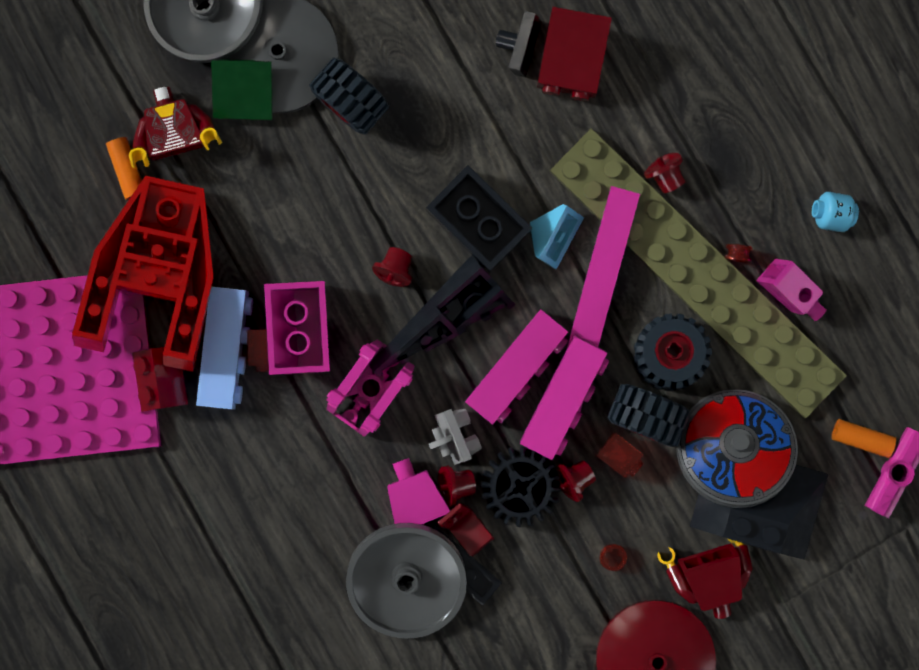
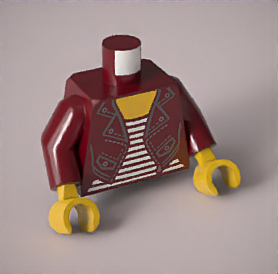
(171, 129)

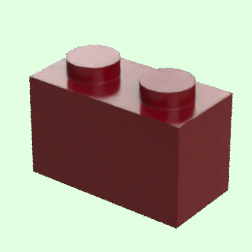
(158, 384)

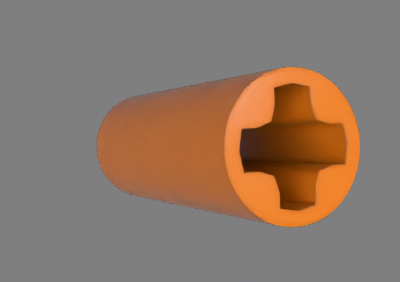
(128, 177)
(863, 438)

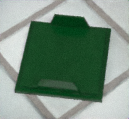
(242, 89)

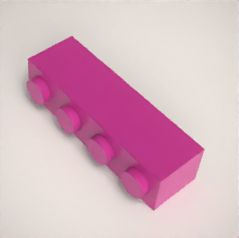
(516, 367)
(563, 398)

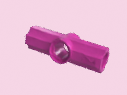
(887, 490)

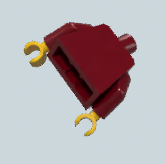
(712, 577)

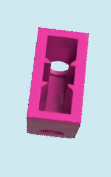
(793, 288)
(415, 496)

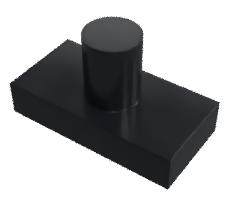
(521, 43)

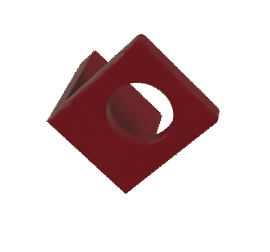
(467, 528)

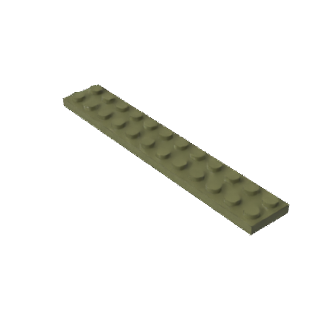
(703, 277)

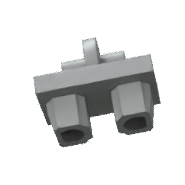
(450, 438)

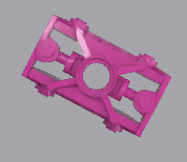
(354, 384)

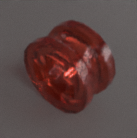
(738, 253)
(605, 561)

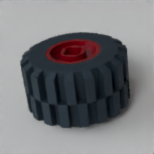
(349, 96)
(672, 352)
(649, 415)

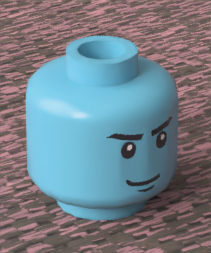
(835, 212)

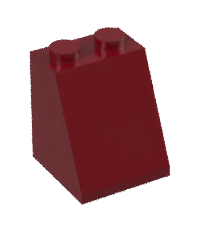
(573, 53)

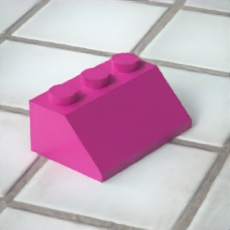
(296, 328)

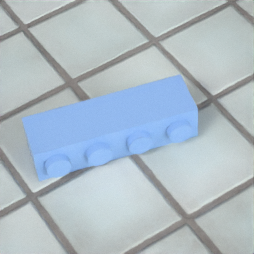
(223, 348)

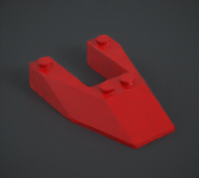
(157, 251)

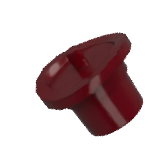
(666, 172)
(394, 268)
(575, 479)
(455, 484)

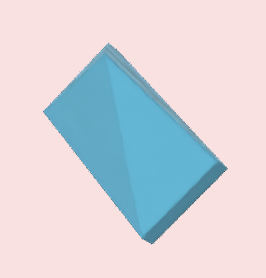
(554, 233)

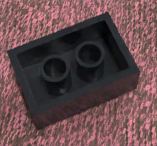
(478, 218)

